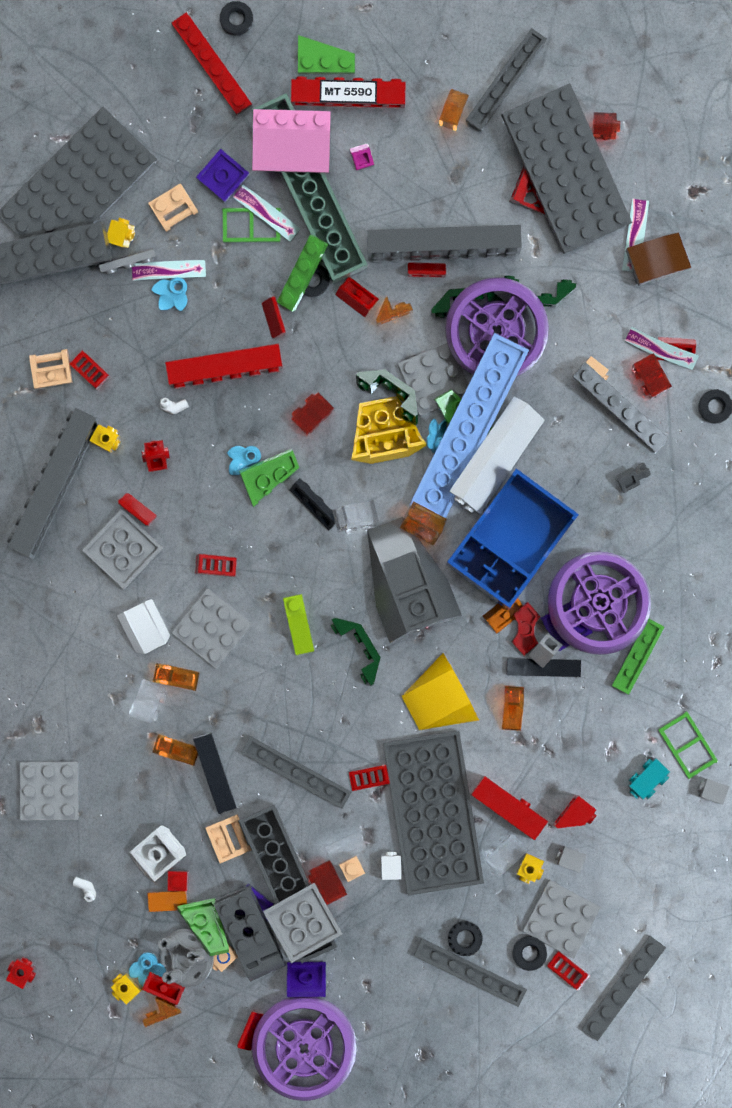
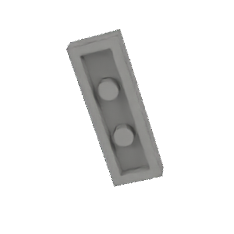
(128, 261)

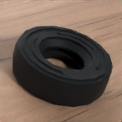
(233, 7)
(323, 284)
(707, 414)
(541, 953)

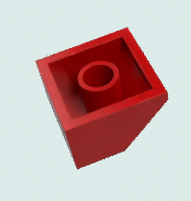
(576, 814)

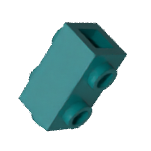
(643, 784)

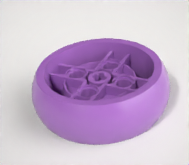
(515, 326)
(581, 572)
(274, 1022)

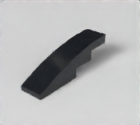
(214, 773)

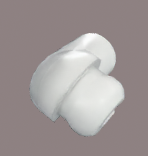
(172, 407)
(87, 888)

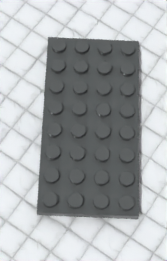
(566, 168)
(79, 179)
(433, 813)

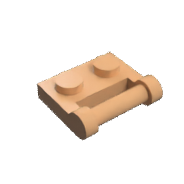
(170, 202)
(51, 375)
(222, 841)

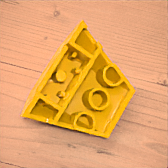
(384, 433)
(438, 698)

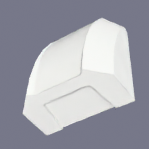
(144, 627)
(157, 853)

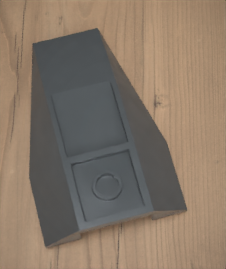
(407, 582)

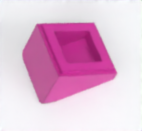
(361, 156)

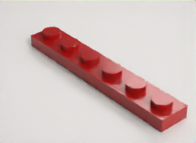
(211, 63)

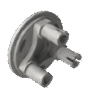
(184, 959)

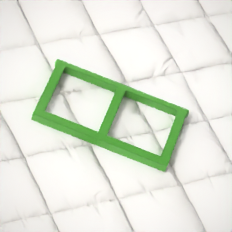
(251, 239)
(676, 752)

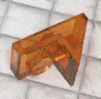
(387, 314)
(166, 1011)

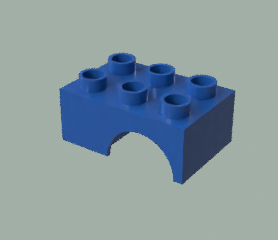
(512, 539)

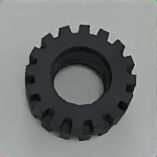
(462, 926)

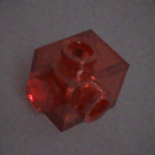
(605, 125)

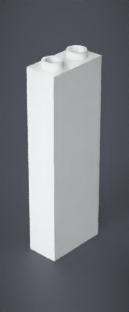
(496, 456)

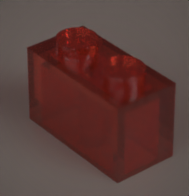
(651, 376)
(312, 413)
(327, 882)

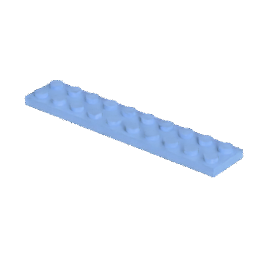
(470, 422)

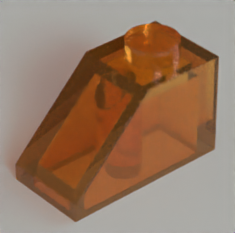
(453, 109)
(176, 677)
(513, 708)
(175, 750)

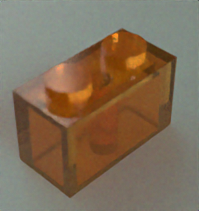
(423, 523)

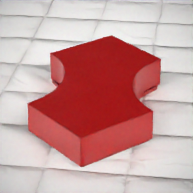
(526, 620)

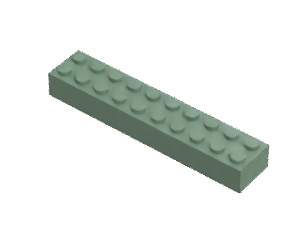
(322, 214)

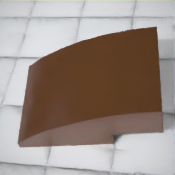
(658, 258)

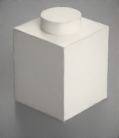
(391, 866)

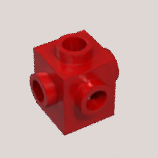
(155, 455)
(18, 979)

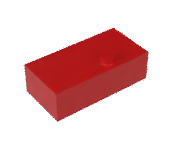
(509, 807)

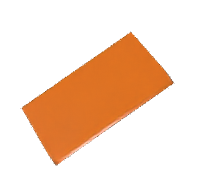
(499, 617)
(166, 900)

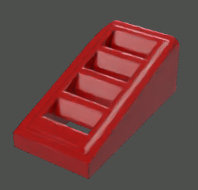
(100, 381)
(199, 562)
(383, 768)
(581, 981)

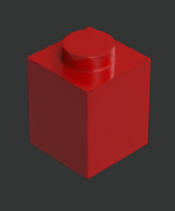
(178, 880)

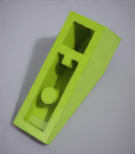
(298, 624)

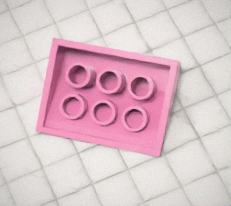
(291, 141)

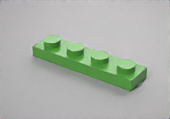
(302, 273)
(637, 657)

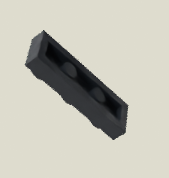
(313, 503)

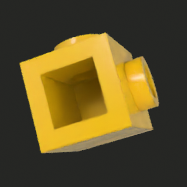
(121, 232)
(106, 438)
(530, 869)
(124, 988)

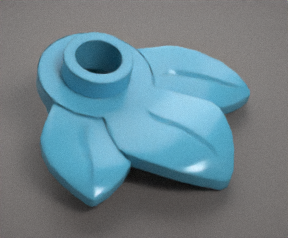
(170, 296)
(435, 434)
(240, 458)
(141, 970)

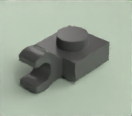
(630, 478)

